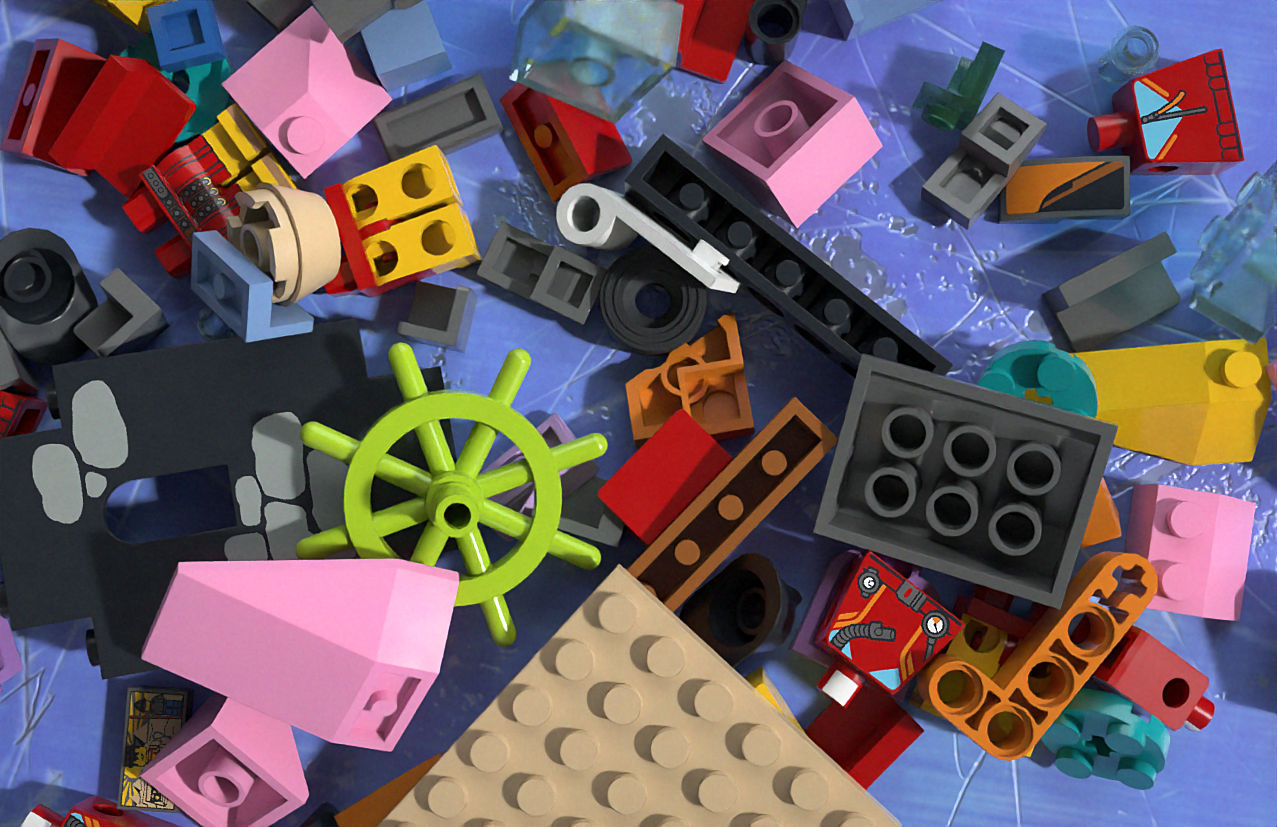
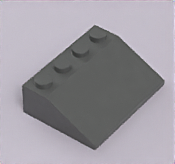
(964, 479)

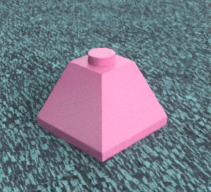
(307, 92)
(230, 767)

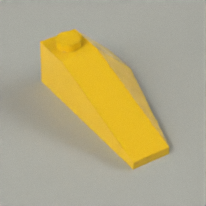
(1183, 399)

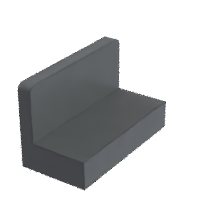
(1114, 295)

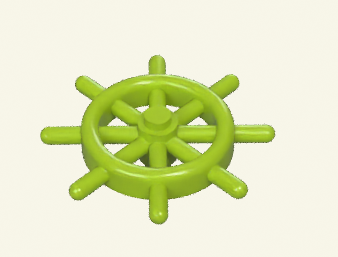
(453, 493)

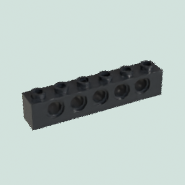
(773, 264)

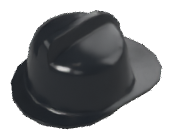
(42, 296)
(743, 609)

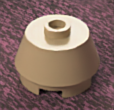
(288, 238)

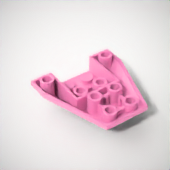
(310, 641)

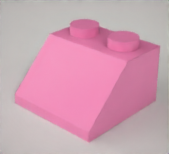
(794, 141)
(1195, 546)

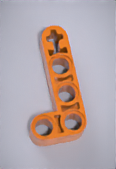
(1047, 642)

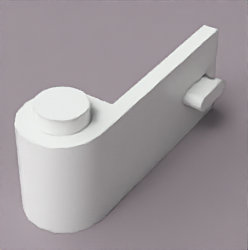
(613, 221)

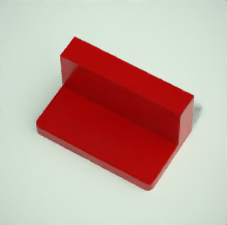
(711, 36)
(47, 98)
(124, 123)
(563, 140)
(663, 477)
(864, 735)

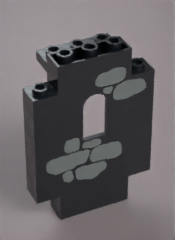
(178, 415)

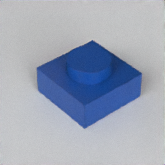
(185, 34)

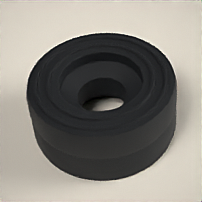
(635, 331)

